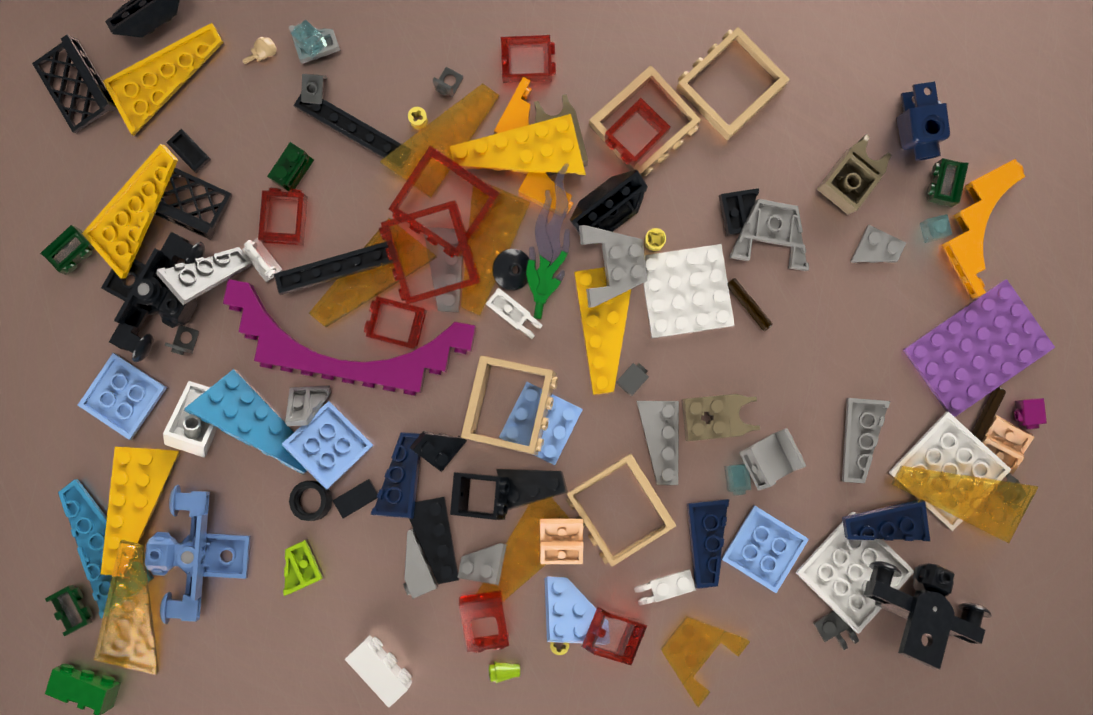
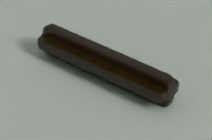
(749, 304)
(988, 413)

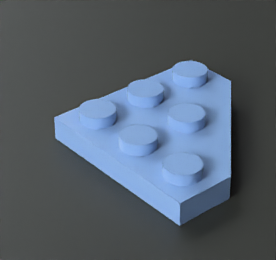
(566, 611)

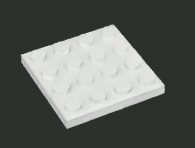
(687, 291)
(955, 450)
(841, 571)

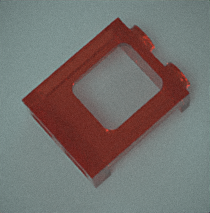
(483, 606)

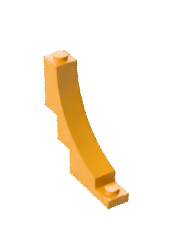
(517, 116)
(967, 249)

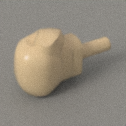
(262, 49)

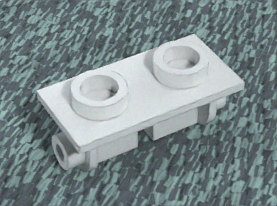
(261, 259)

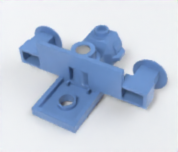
(197, 555)

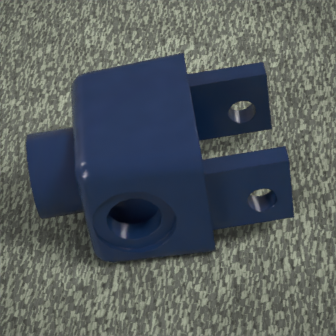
(923, 122)

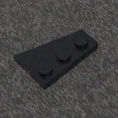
(532, 486)

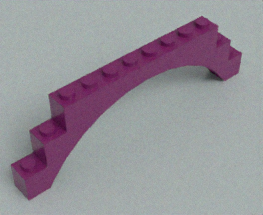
(280, 349)

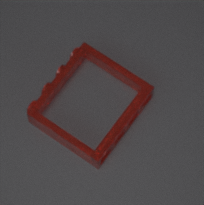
(418, 227)
(398, 271)

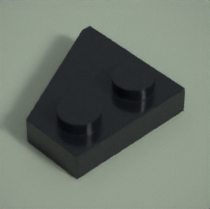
(736, 209)
(437, 448)

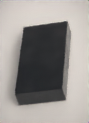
(188, 150)
(356, 498)

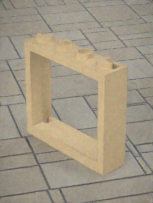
(626, 94)
(697, 101)
(477, 398)
(650, 493)

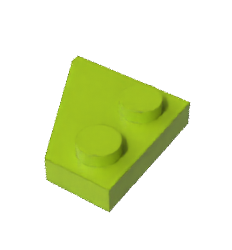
(300, 568)

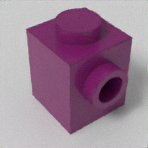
(1030, 413)

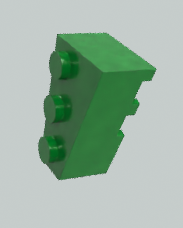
(83, 688)

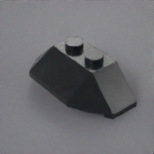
(141, 17)
(611, 202)

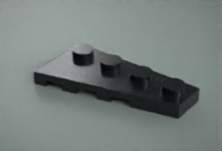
(435, 538)

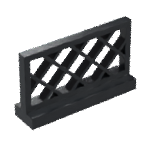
(86, 72)
(188, 220)

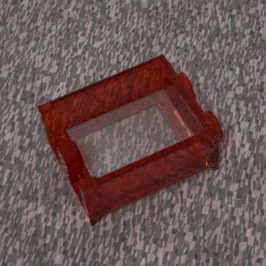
(527, 58)
(614, 636)

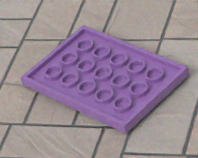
(979, 348)

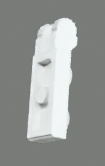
(512, 312)
(667, 587)

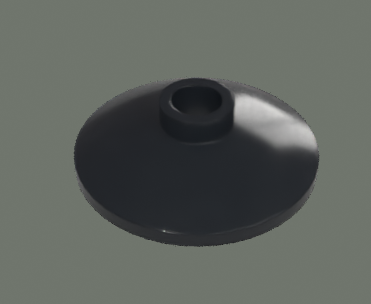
(503, 268)

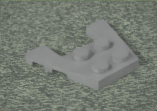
(773, 224)
(622, 262)

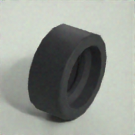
(295, 504)

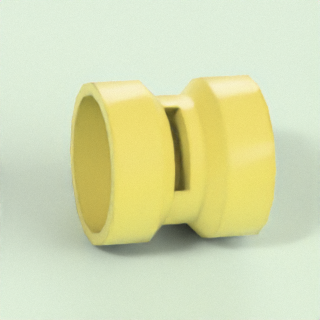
(655, 236)

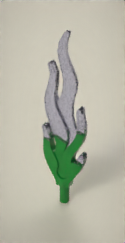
(548, 242)

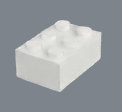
(379, 670)

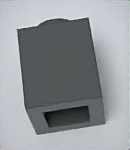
(632, 378)

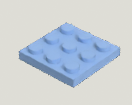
(122, 396)
(522, 419)
(327, 445)
(764, 549)

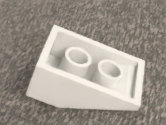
(186, 430)

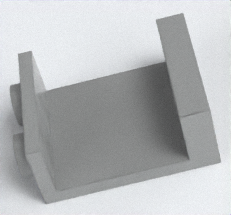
(772, 459)

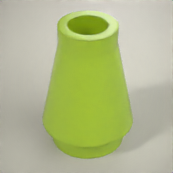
(503, 671)

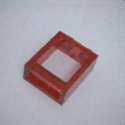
(650, 117)
(283, 238)
(416, 329)

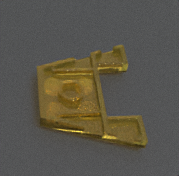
(692, 646)

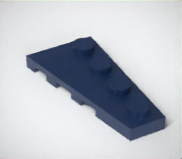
(400, 483)
(896, 522)
(706, 530)

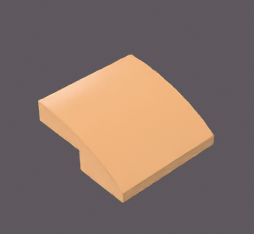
(1007, 442)
(561, 541)

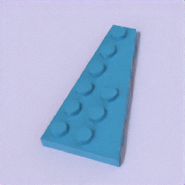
(245, 416)
(89, 529)

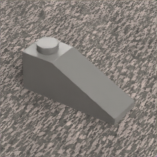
(418, 573)

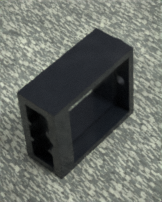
(460, 496)

